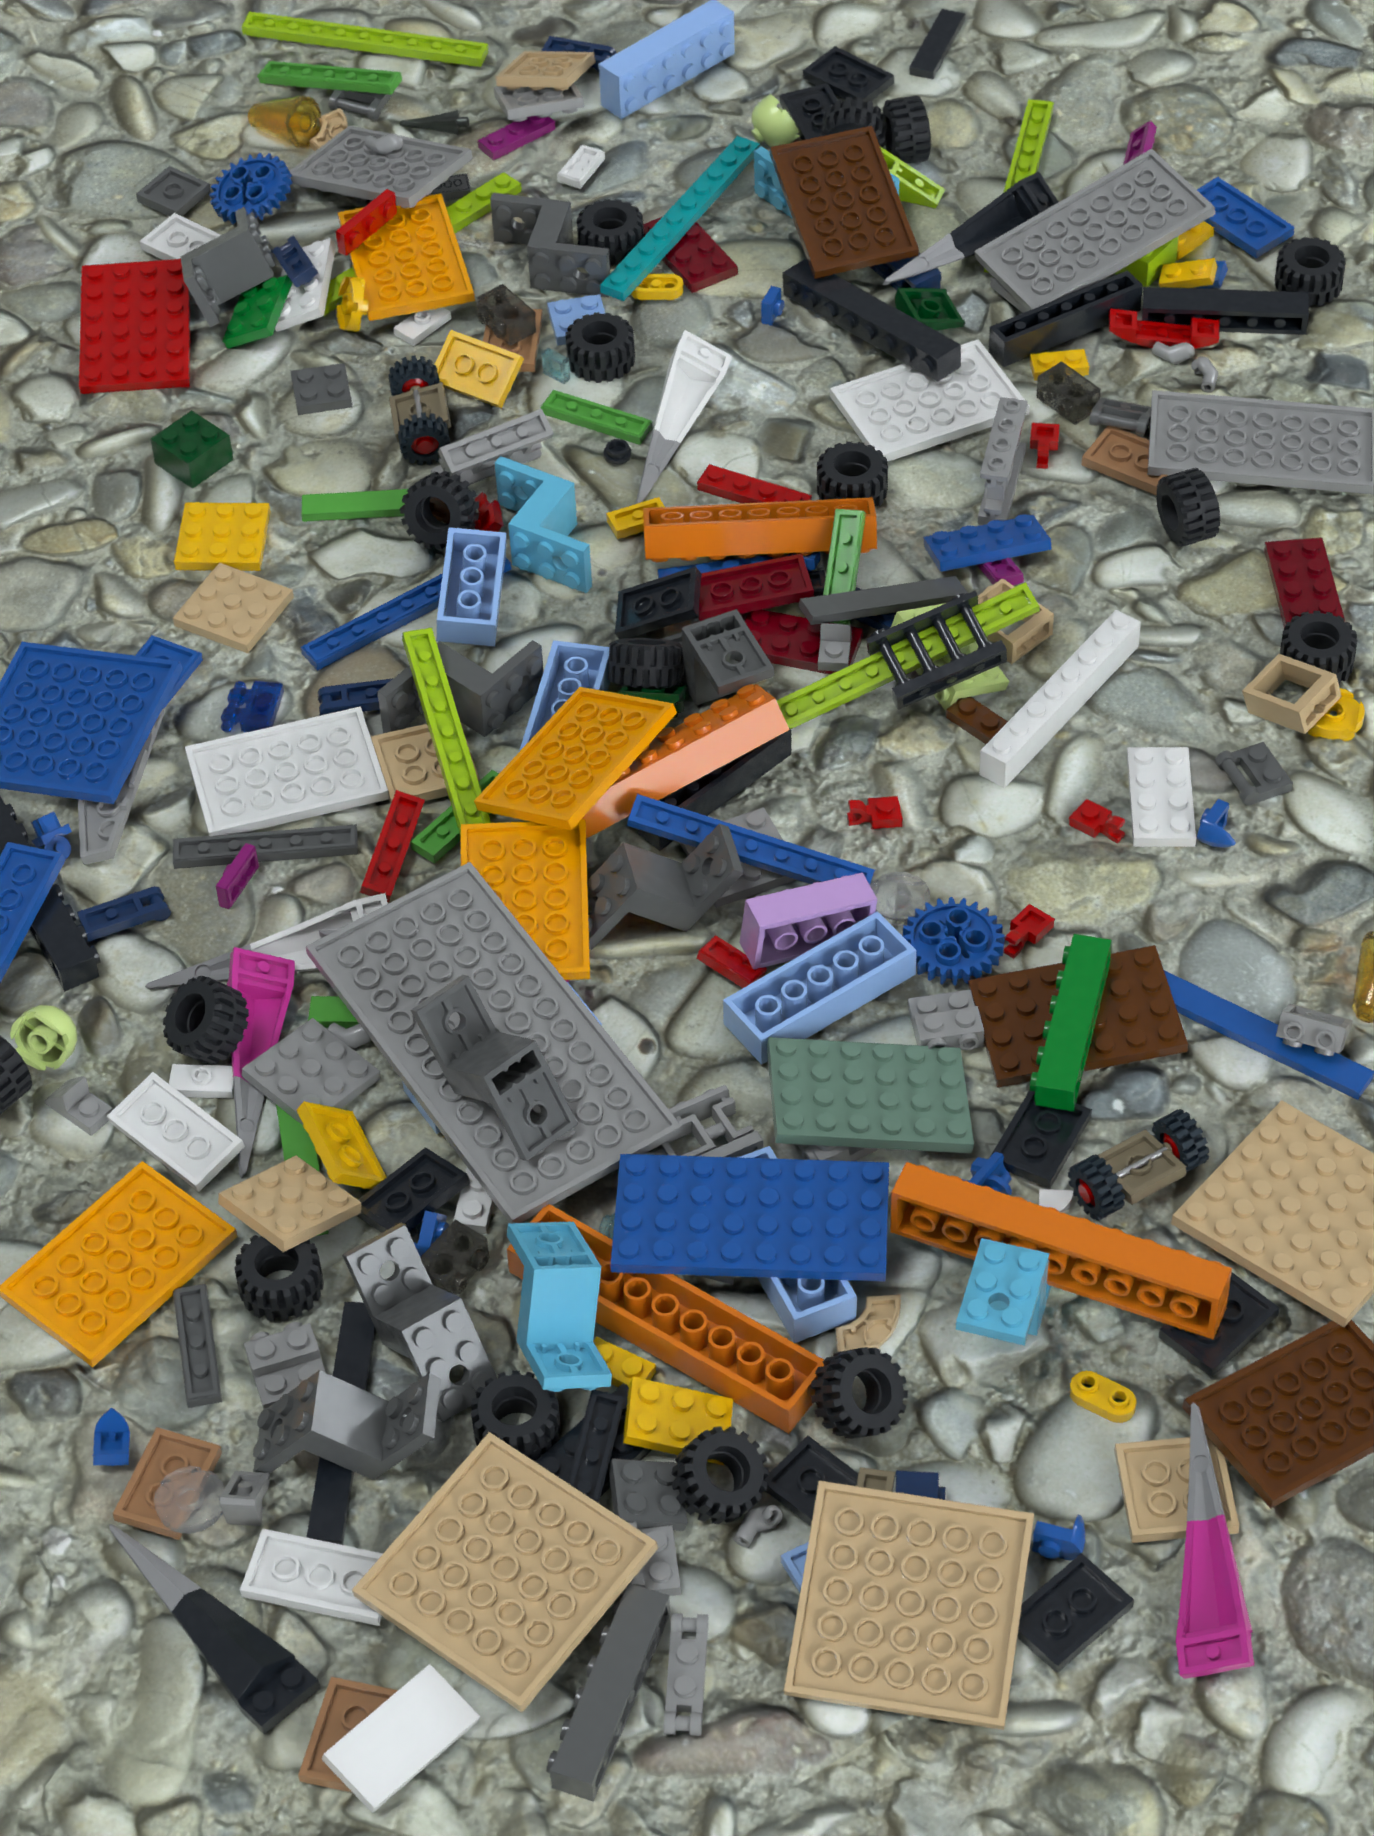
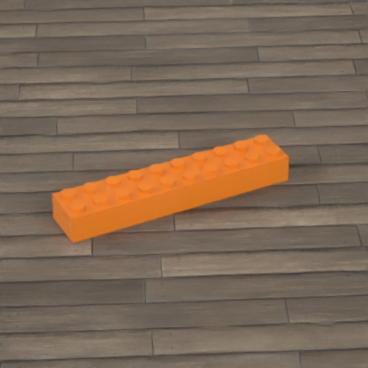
(1082, 1254)
(698, 1334)

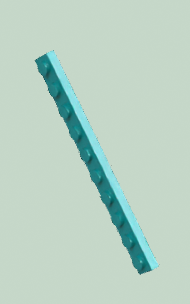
(679, 219)

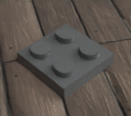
(173, 192)
(321, 389)
(645, 1494)

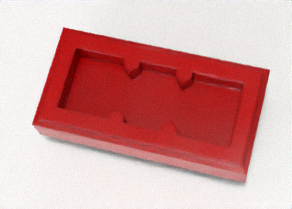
(729, 962)

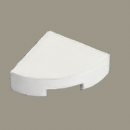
(1056, 1199)

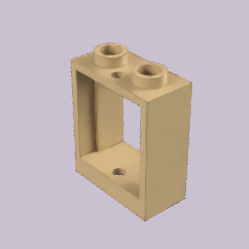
(1027, 636)
(1302, 715)

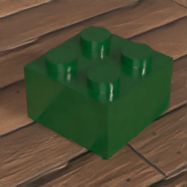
(192, 449)

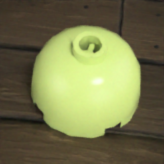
(772, 123)
(44, 1036)

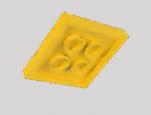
(222, 534)

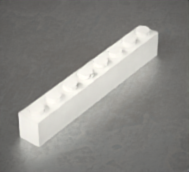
(1059, 698)

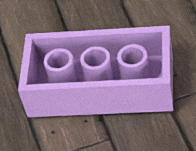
(800, 918)

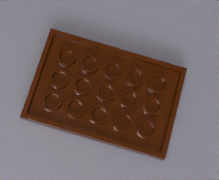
(843, 202)
(1132, 1024)
(1295, 1412)

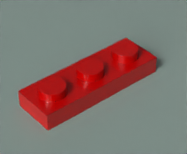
(366, 222)

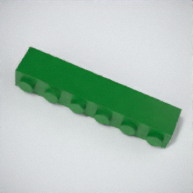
(1072, 1022)

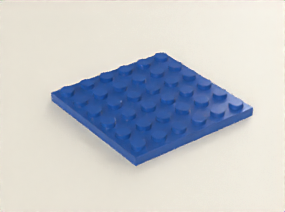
(77, 718)

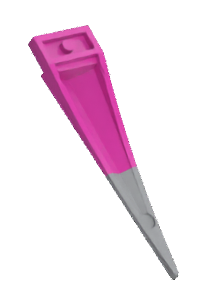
(267, 987)
(1213, 1613)

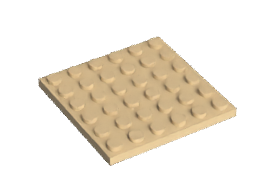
(1293, 1211)
(505, 1571)
(910, 1605)

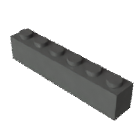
(609, 1692)

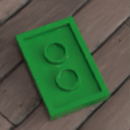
(257, 312)

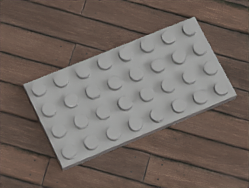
(1095, 231)
(1263, 441)

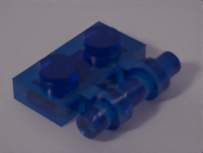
(261, 706)

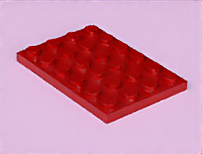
(134, 327)

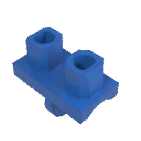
(51, 834)
(991, 1173)

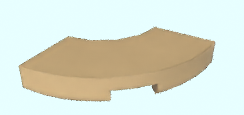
(331, 125)
(873, 1325)

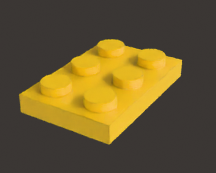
(477, 368)
(341, 1145)
(671, 1416)

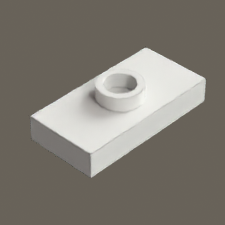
(581, 166)
(421, 325)
(202, 1080)

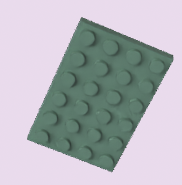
(869, 1095)

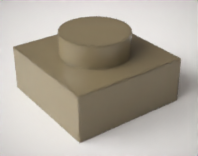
(876, 1479)

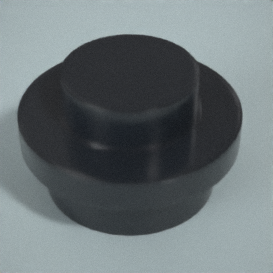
(617, 452)

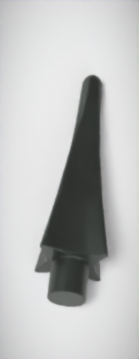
(444, 122)

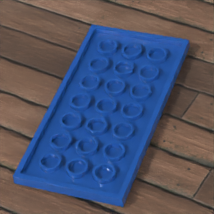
(751, 1217)

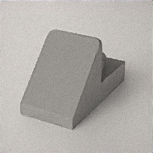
(834, 646)
(79, 1105)
(243, 1498)

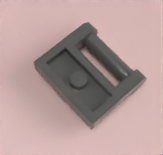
(376, 101)
(1121, 415)
(1260, 768)

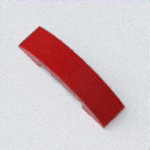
(1146, 333)

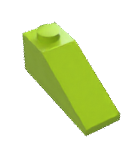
(912, 184)

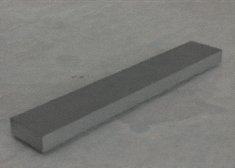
(880, 600)
(269, 846)

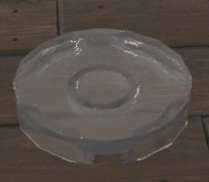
(899, 896)
(189, 1500)

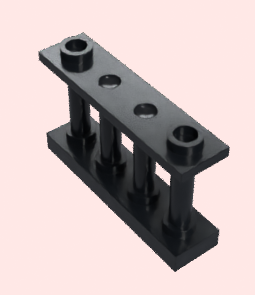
(934, 677)

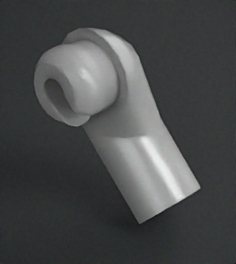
(384, 144)
(1174, 354)
(1204, 366)
(353, 1036)
(755, 1521)

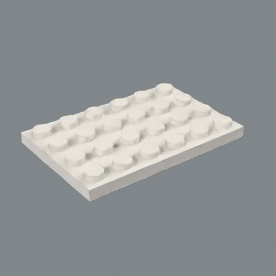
(910, 412)
(286, 773)

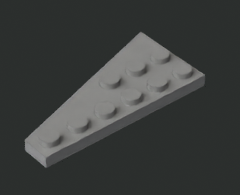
(104, 823)

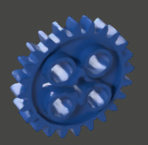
(251, 184)
(954, 940)

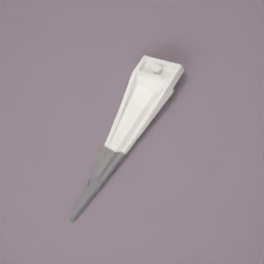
(689, 383)
(285, 944)

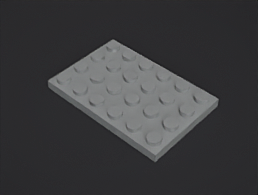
(354, 170)

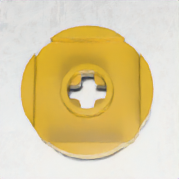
(353, 304)
(1346, 723)

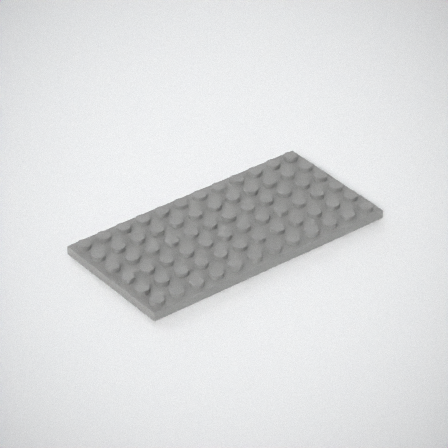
(463, 928)

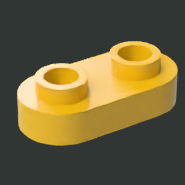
(659, 287)
(1101, 1396)

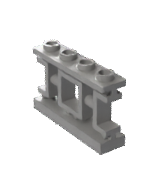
(475, 455)
(1003, 460)
(719, 1106)

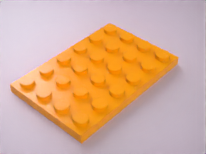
(411, 262)
(575, 757)
(541, 881)
(117, 1263)

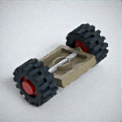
(418, 409)
(1139, 1165)

